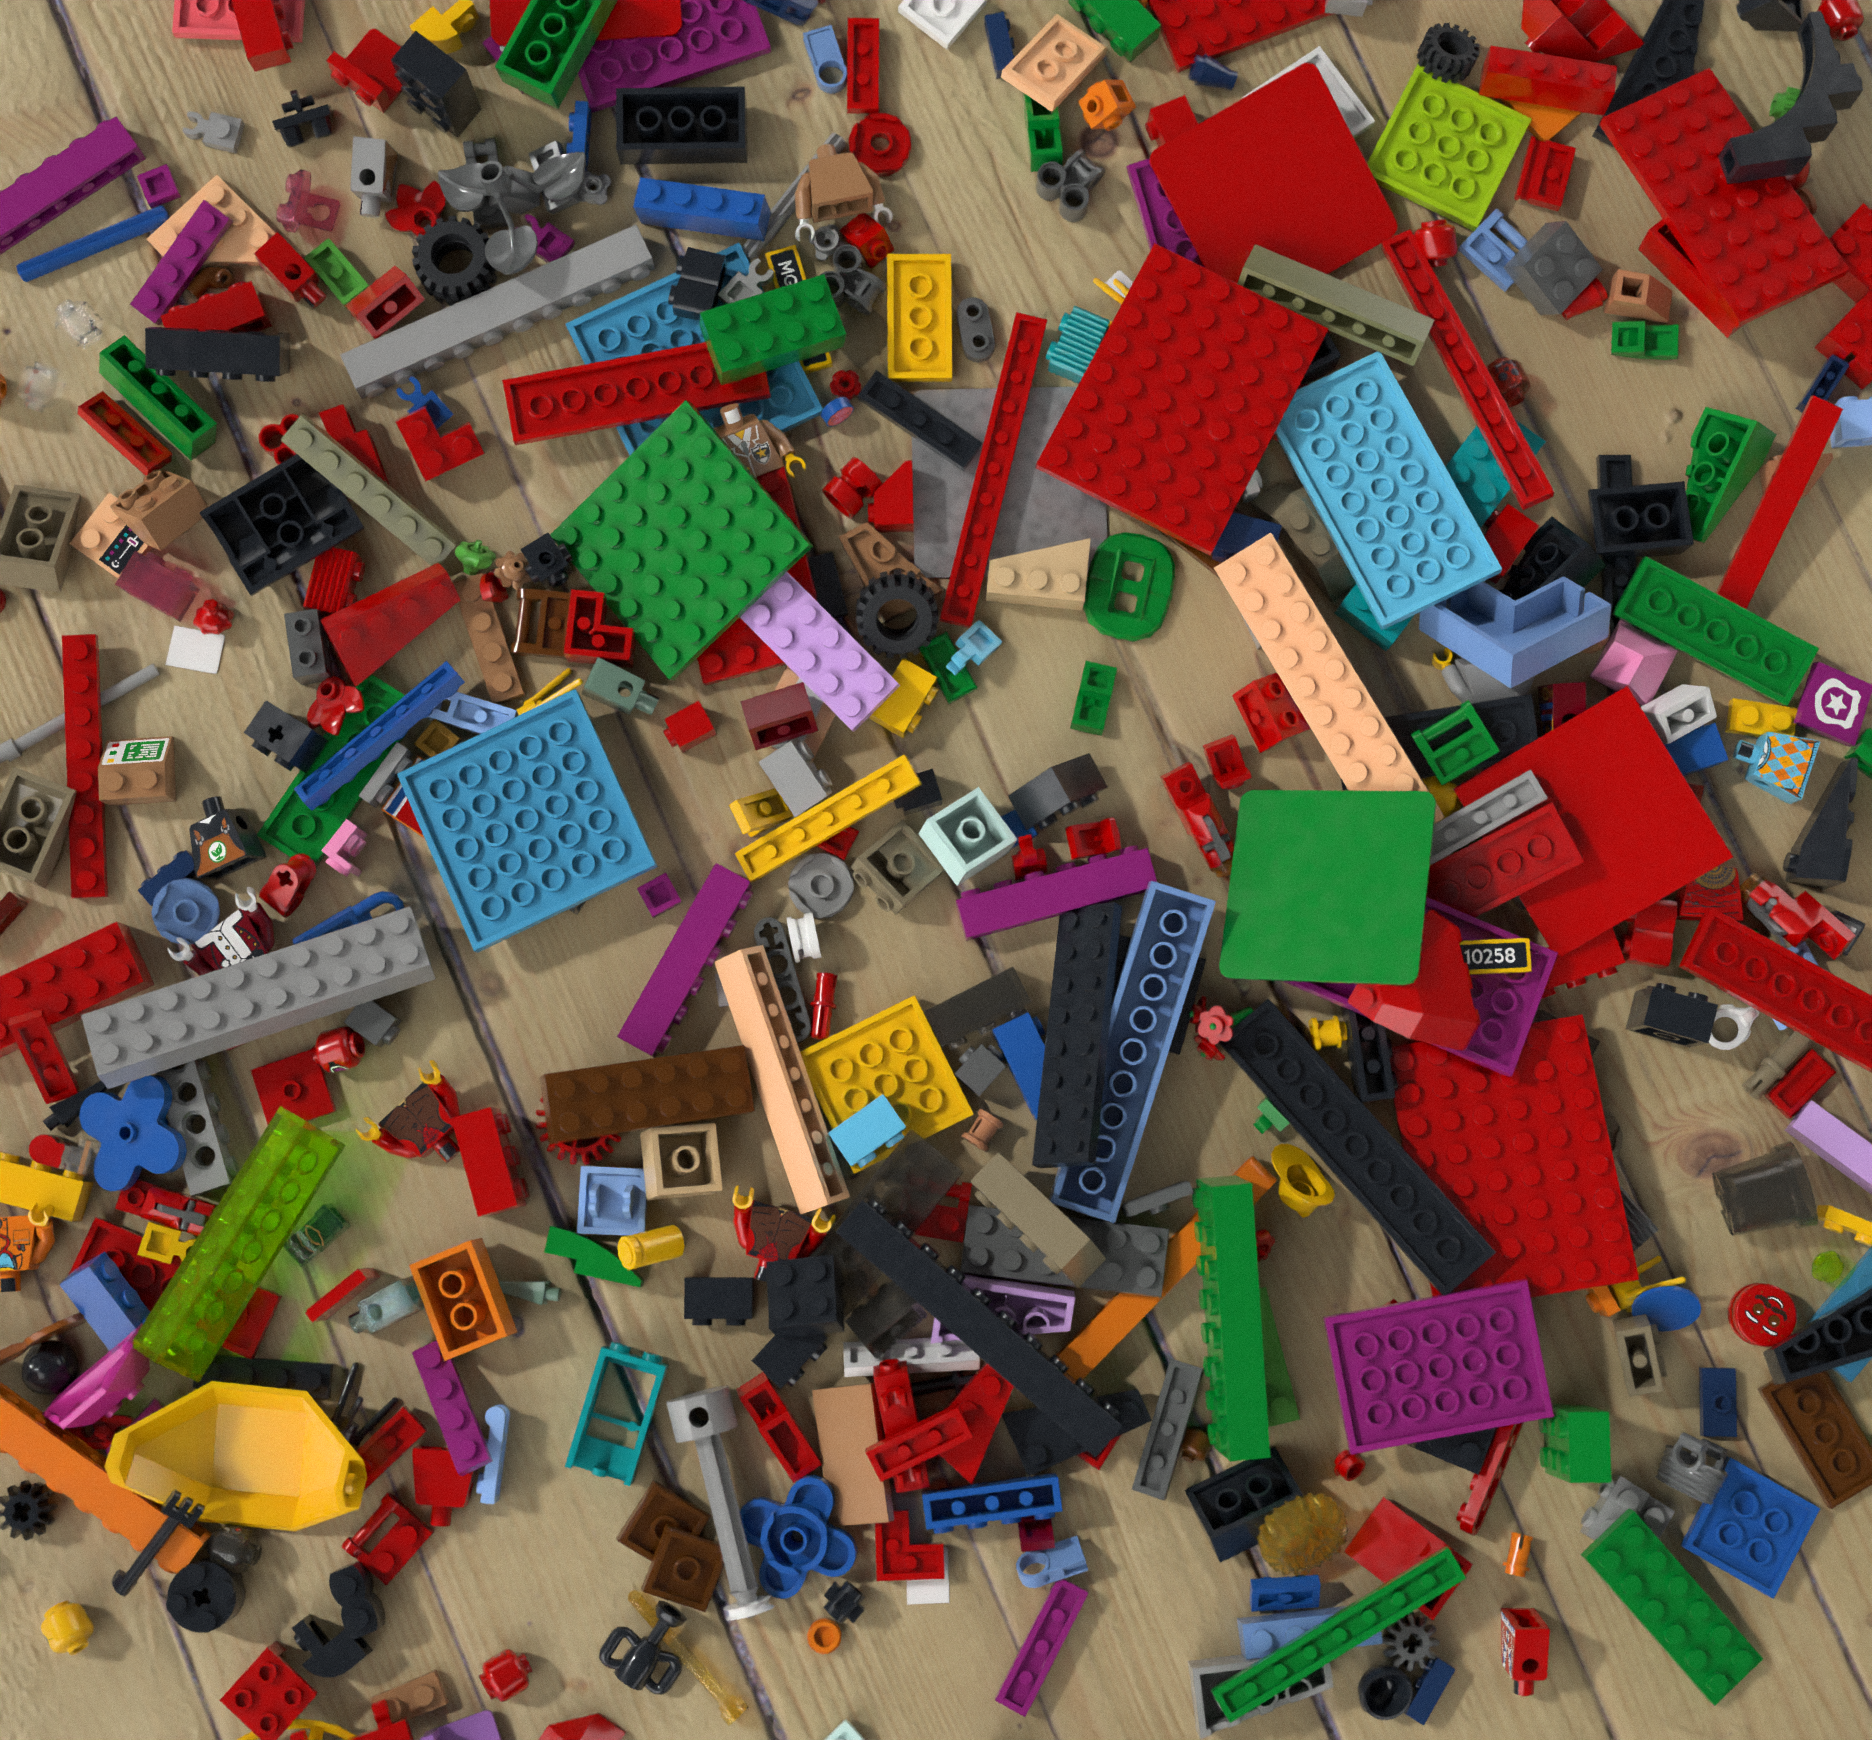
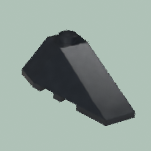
(1822, 850)

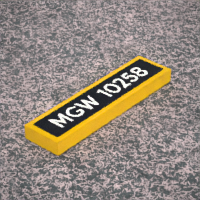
(789, 270)
(1497, 956)

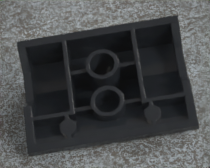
(280, 522)

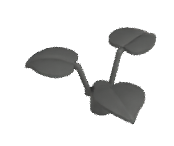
(469, 184)

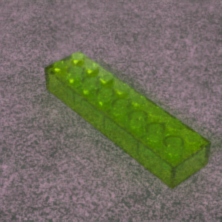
(238, 1245)

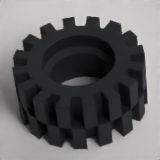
(1448, 52)

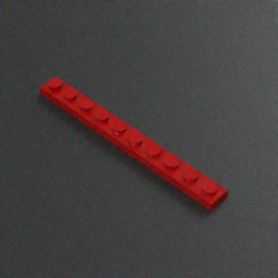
(1468, 371)
(993, 470)

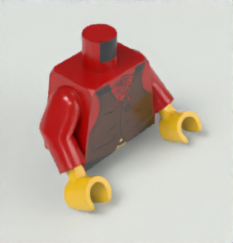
(420, 1121)
(775, 1232)

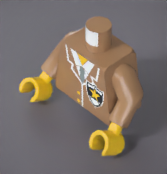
(756, 442)

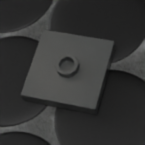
(1157, 1200)

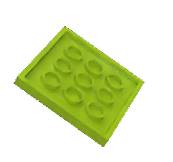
(1447, 148)

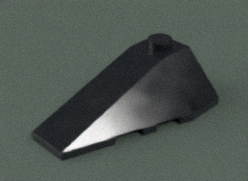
(1772, 14)
(1550, 555)

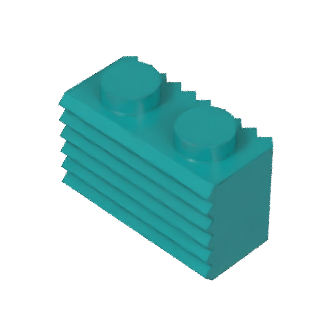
(1078, 343)

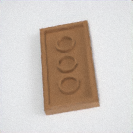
(846, 1425)

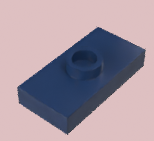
(1717, 1402)

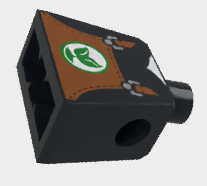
(223, 841)

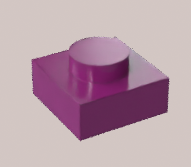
(159, 186)
(659, 895)

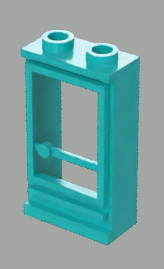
(601, 1455)

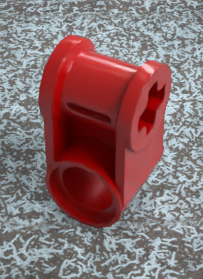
(288, 884)

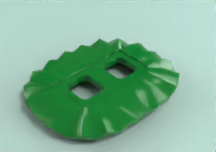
(1152, 592)

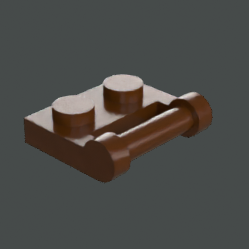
(551, 623)

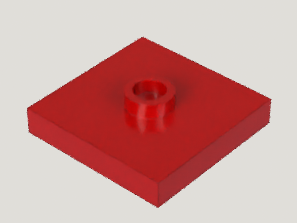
(295, 1085)

